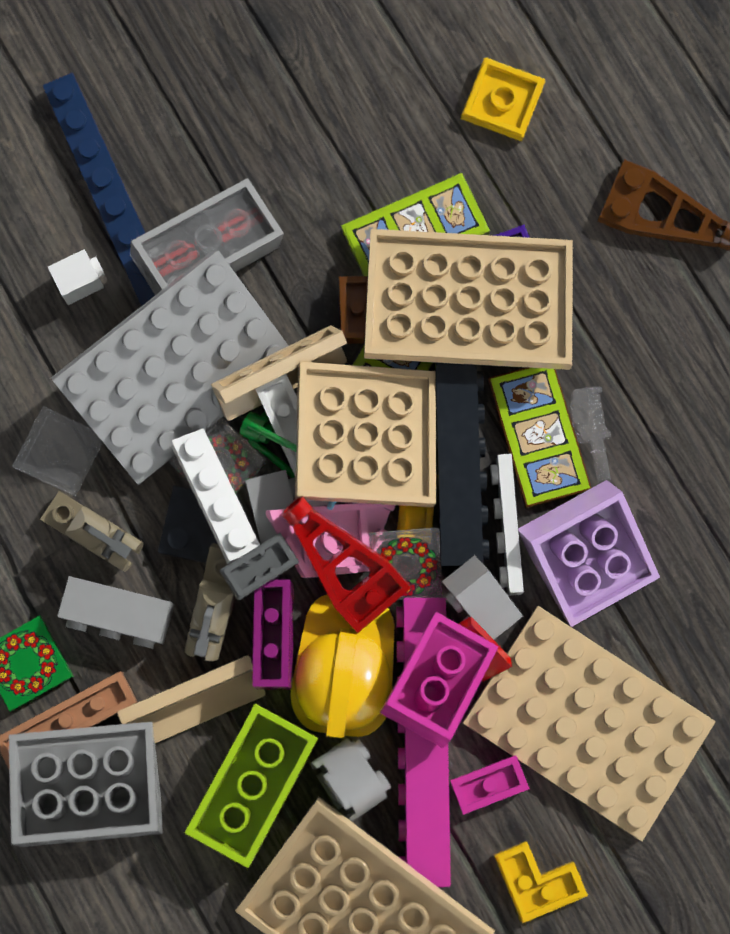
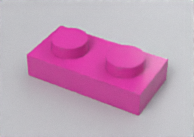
(489, 784)

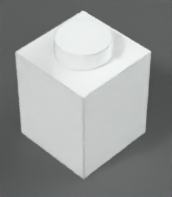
(77, 276)

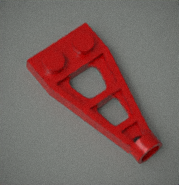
(373, 593)

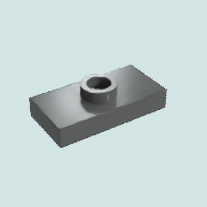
(259, 566)

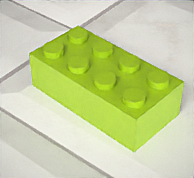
(251, 785)

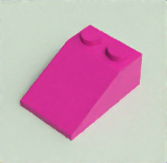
(439, 680)

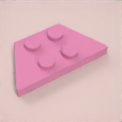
(354, 518)

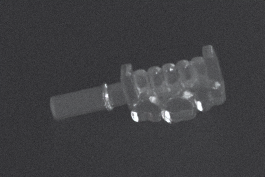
(590, 427)

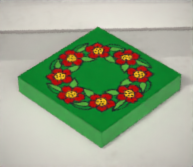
(30, 664)

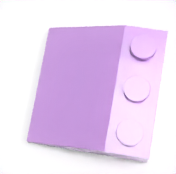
(589, 552)

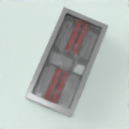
(230, 222)

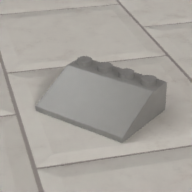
(84, 784)

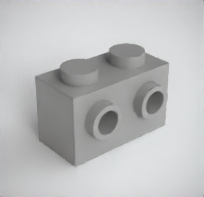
(481, 596)

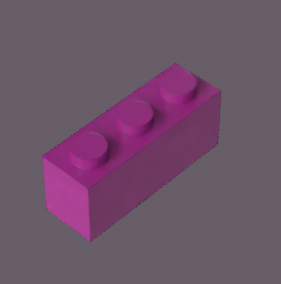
(273, 635)

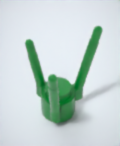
(260, 430)

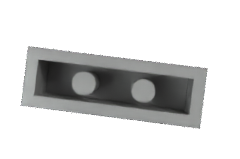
(115, 612)

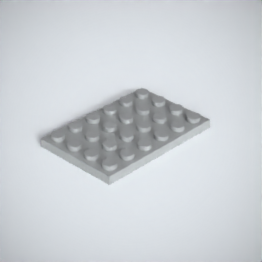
(158, 365)

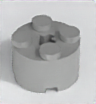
(350, 778)

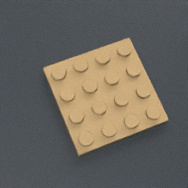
(366, 435)

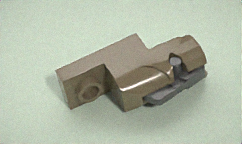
(91, 531)
(211, 610)

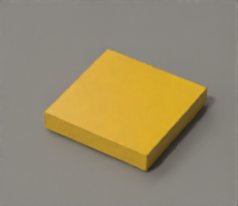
(503, 99)

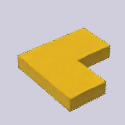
(536, 892)

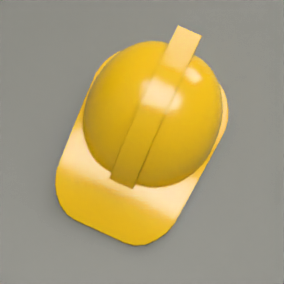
(342, 673)

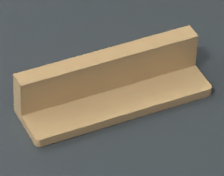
(237, 391)
(196, 700)

